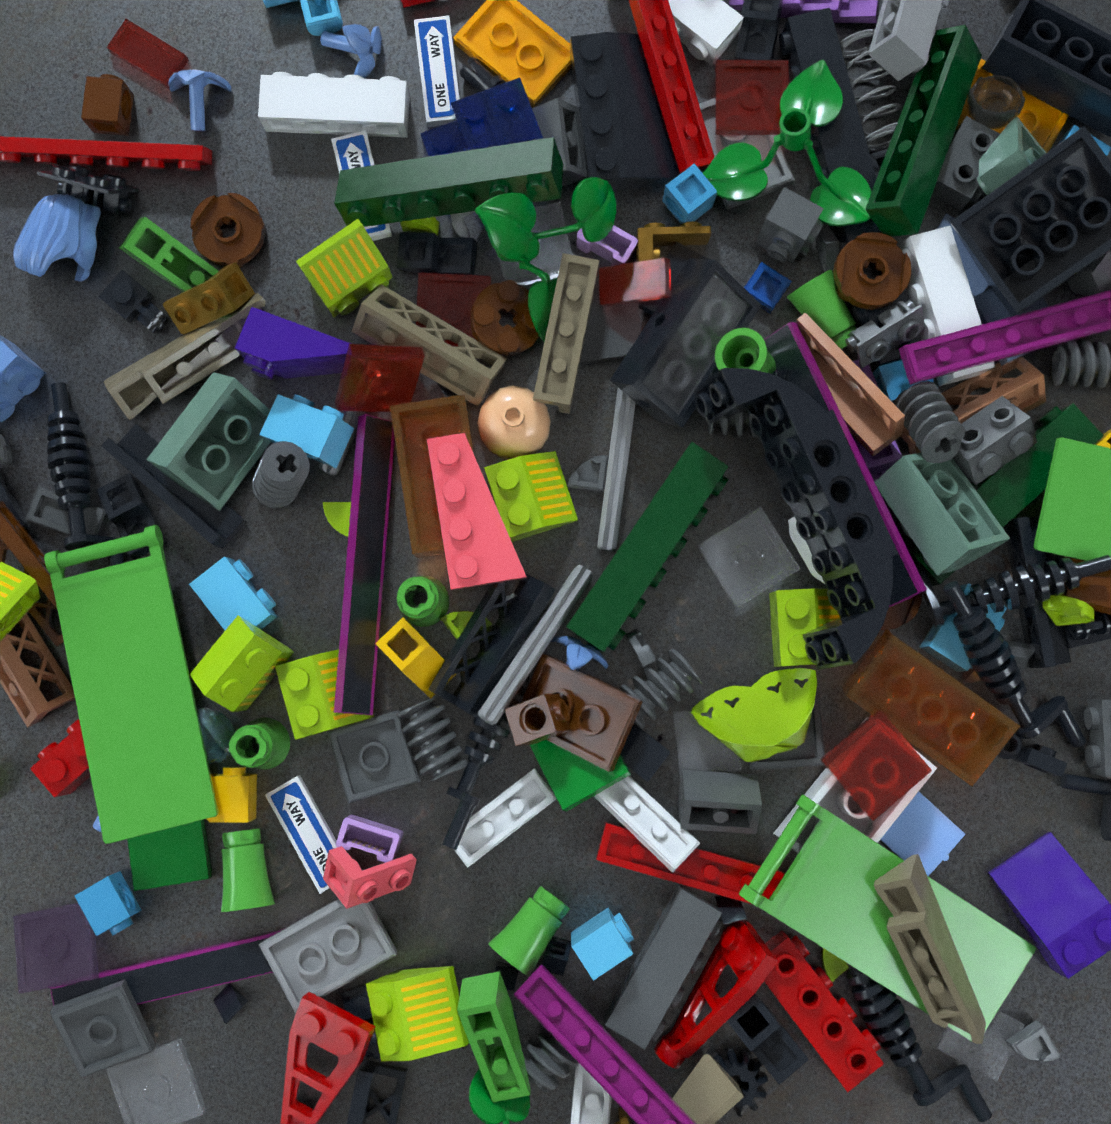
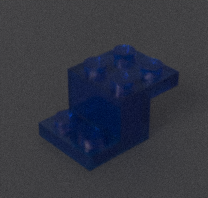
(485, 120)

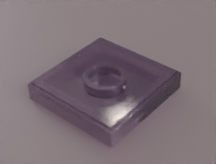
(54, 948)

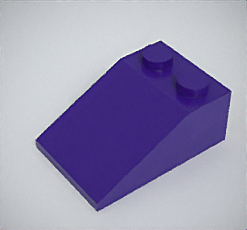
(287, 348)
(1056, 905)

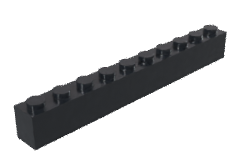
(842, 142)

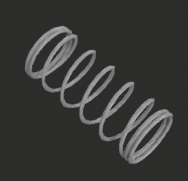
(889, 129)

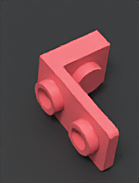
(358, 886)

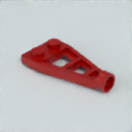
(750, 961)
(335, 1032)

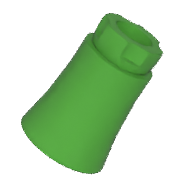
(825, 307)
(744, 350)
(427, 613)
(272, 741)
(244, 872)
(530, 931)

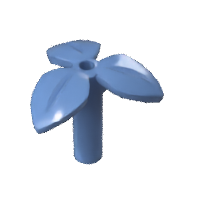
(356, 41)
(197, 81)
(578, 653)

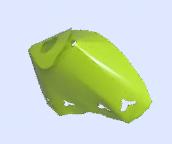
(761, 719)

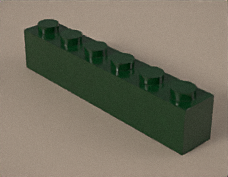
(924, 133)
(449, 182)
(1026, 475)
(647, 548)

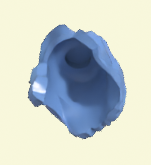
(57, 230)

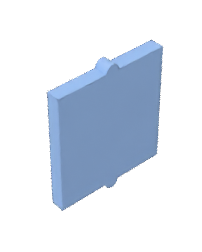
(923, 831)

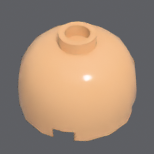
(513, 422)

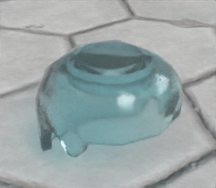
(216, 733)

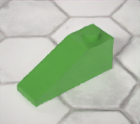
(166, 256)
(493, 1035)

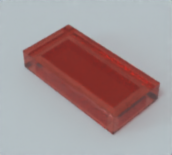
(146, 52)
(635, 282)

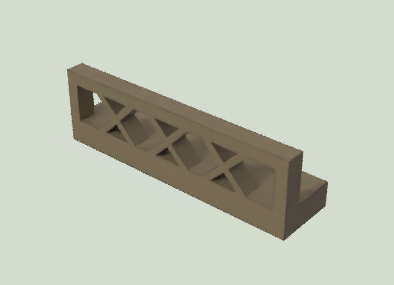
(566, 331)
(447, 365)

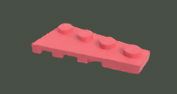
(471, 526)

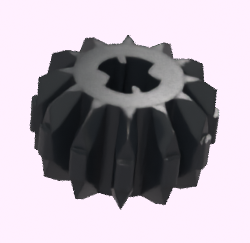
(750, 1077)

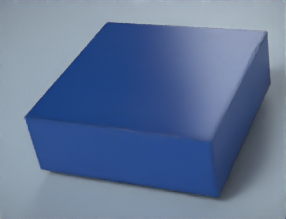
(767, 286)

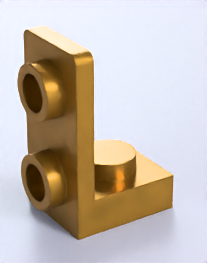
(659, 235)
(210, 299)

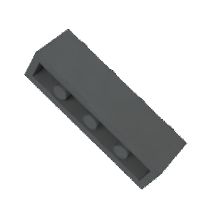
(662, 967)

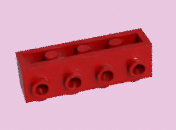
(64, 764)
(819, 1015)

